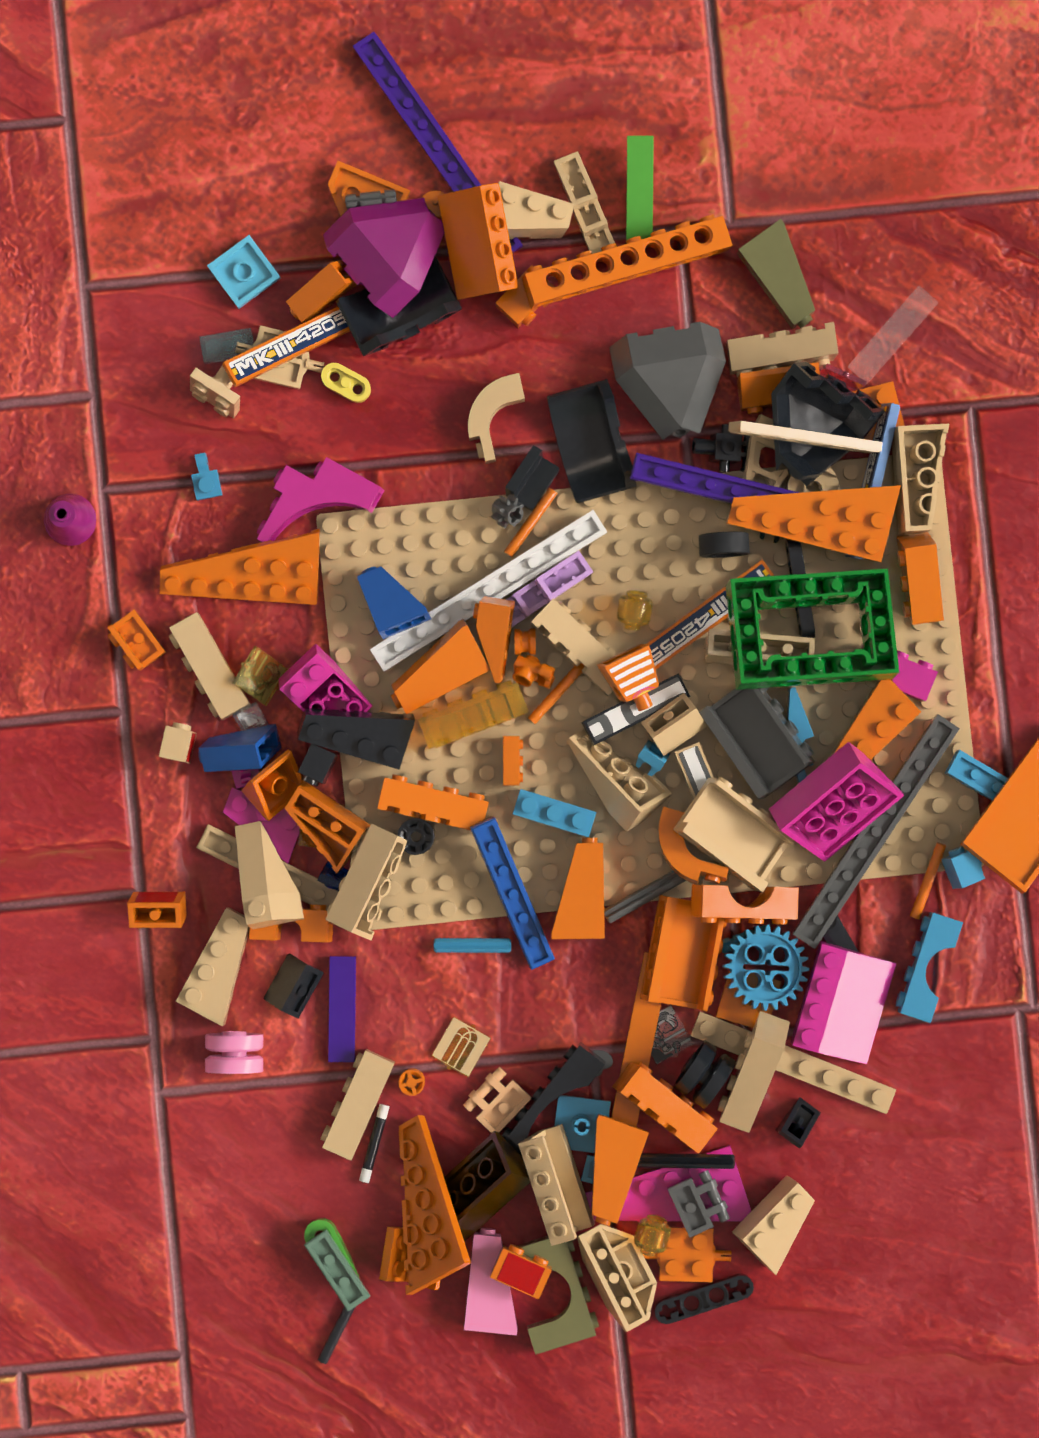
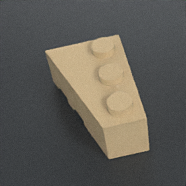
(534, 214)
(775, 1223)

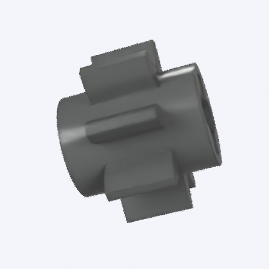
(507, 511)

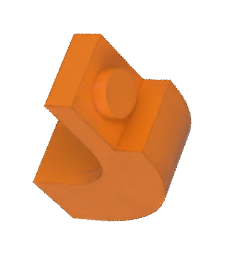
(680, 858)

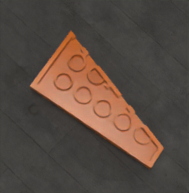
(835, 520)
(257, 572)
(428, 1214)

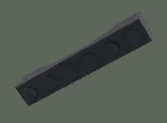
(576, 1072)

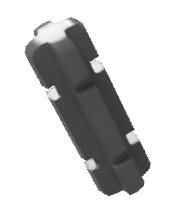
(370, 198)

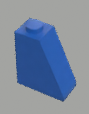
(390, 603)
(240, 749)

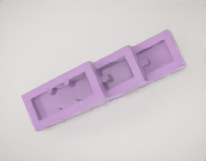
(549, 586)

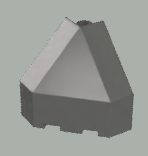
(671, 375)

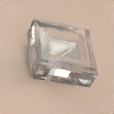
(250, 717)

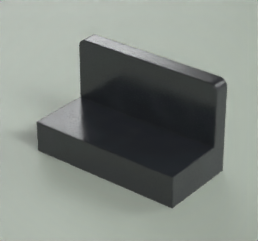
(532, 478)
(293, 986)

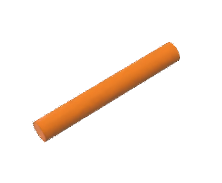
(530, 522)
(556, 693)
(928, 880)

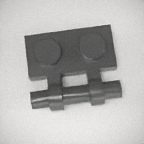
(690, 1206)

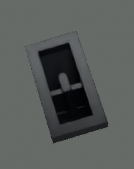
(798, 1122)

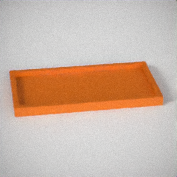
(1009, 827)

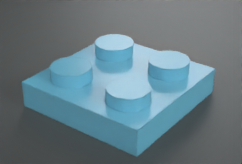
(243, 271)

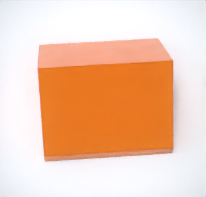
(274, 785)

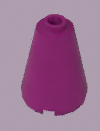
(77, 524)

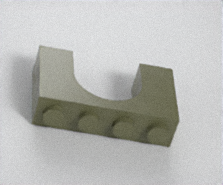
(575, 1320)

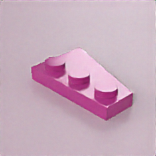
(281, 828)

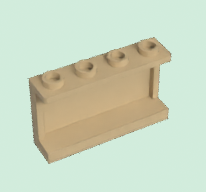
(733, 832)
(556, 1184)

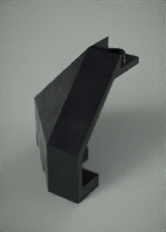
(818, 405)

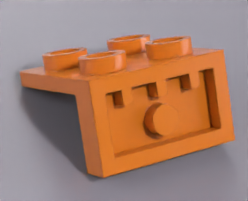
(393, 1258)

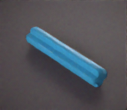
(472, 945)

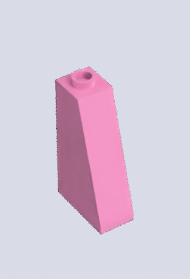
(488, 1301)

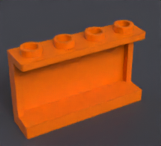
(478, 241)
(682, 956)

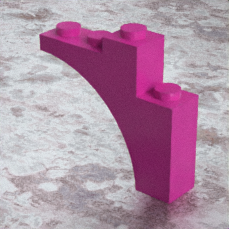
(300, 495)

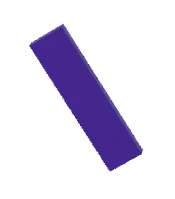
(342, 1008)

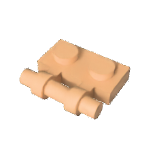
(503, 1106)

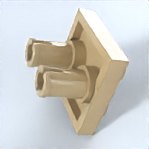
(215, 391)

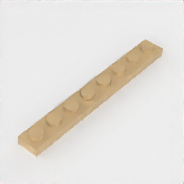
(800, 1065)

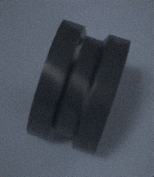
(424, 829)

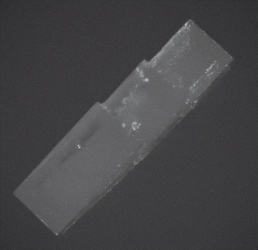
(893, 334)

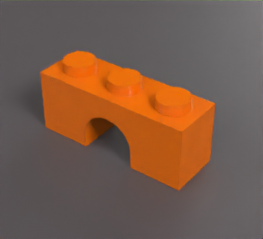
(313, 927)

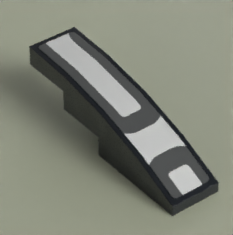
(626, 713)

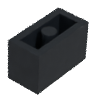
(317, 765)

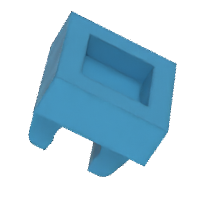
(652, 756)

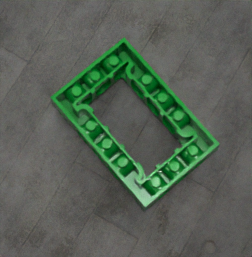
(866, 587)

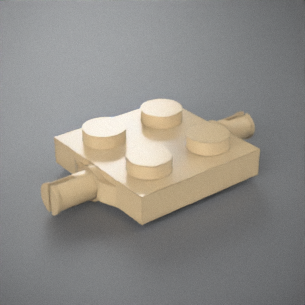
(289, 373)

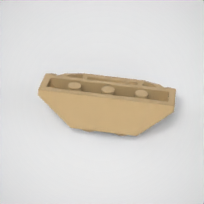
(619, 1274)

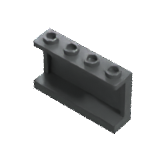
(758, 739)

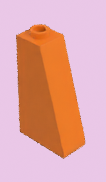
(441, 669)
(582, 899)
(615, 1162)

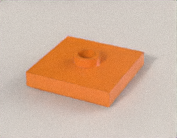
(733, 1009)

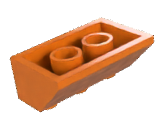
(756, 388)

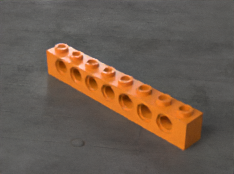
(541, 294)

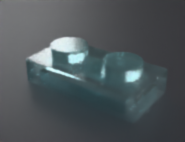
(223, 345)

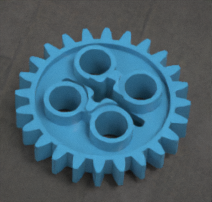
(765, 943)

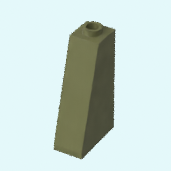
(777, 271)

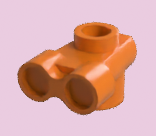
(530, 669)

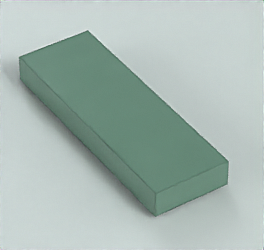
(337, 1270)

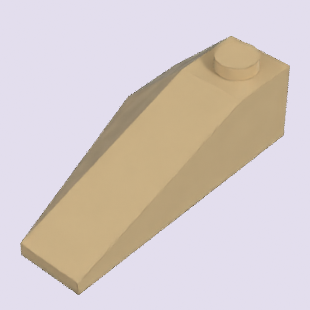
(266, 886)

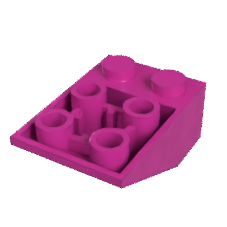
(321, 684)

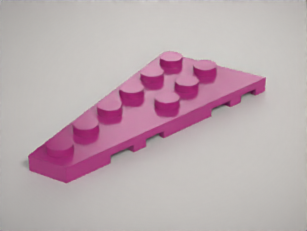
(651, 1197)

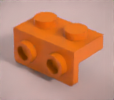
(136, 641)

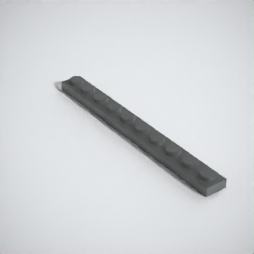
(871, 839)

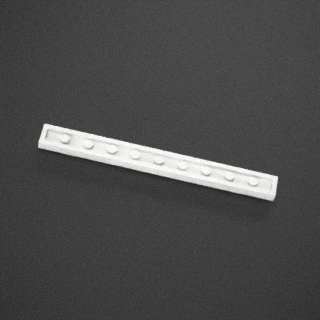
(495, 585)

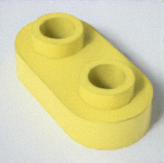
(346, 382)

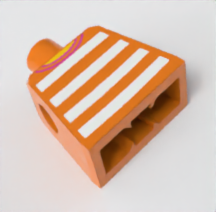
(632, 675)

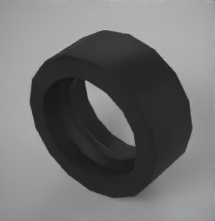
(724, 544)

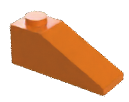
(494, 630)

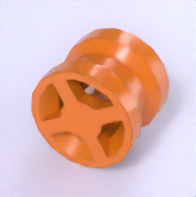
(525, 641)
(411, 1086)

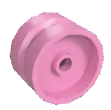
(234, 1051)

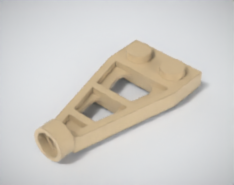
(753, 454)

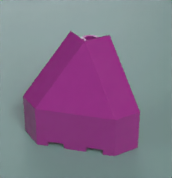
(387, 249)

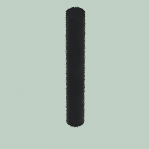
(335, 1336)

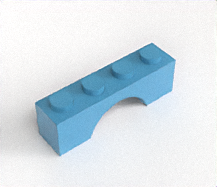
(917, 998)

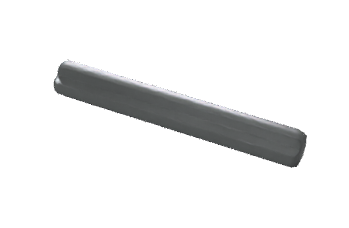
(642, 896)

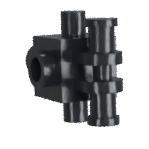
(723, 448)

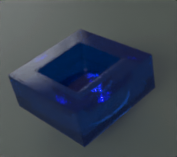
(330, 878)

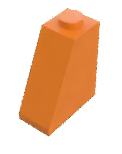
(321, 291)

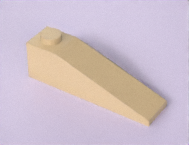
(623, 788)

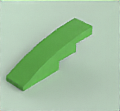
(639, 186)

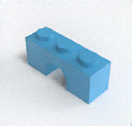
(554, 813)
(962, 868)

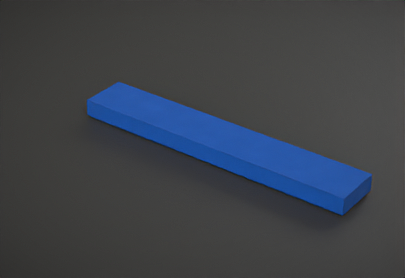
(512, 893)

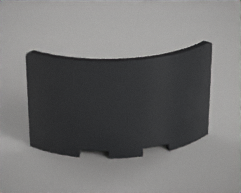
(376, 329)
(590, 441)

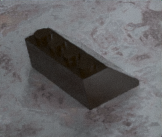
(485, 1182)

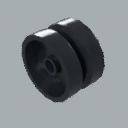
(707, 1075)

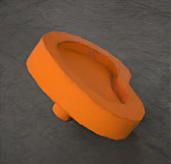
(432, 202)

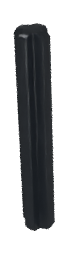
(704, 1161)

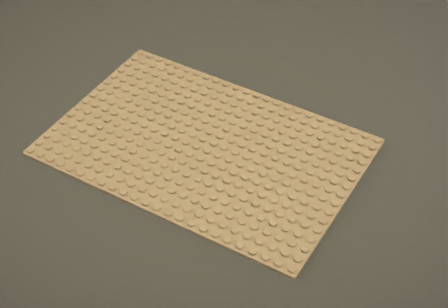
(649, 549)

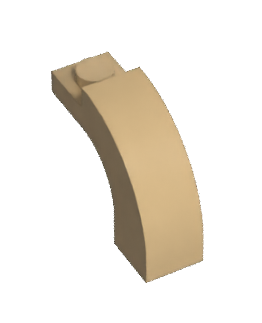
(491, 399)

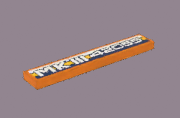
(286, 347)
(697, 621)

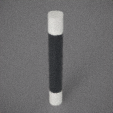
(374, 1143)

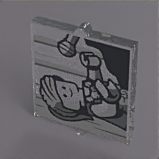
(669, 1036)

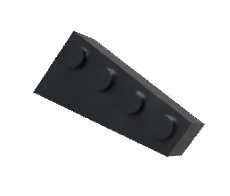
(361, 734)

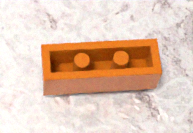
(512, 760)

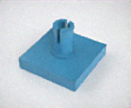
(579, 1120)

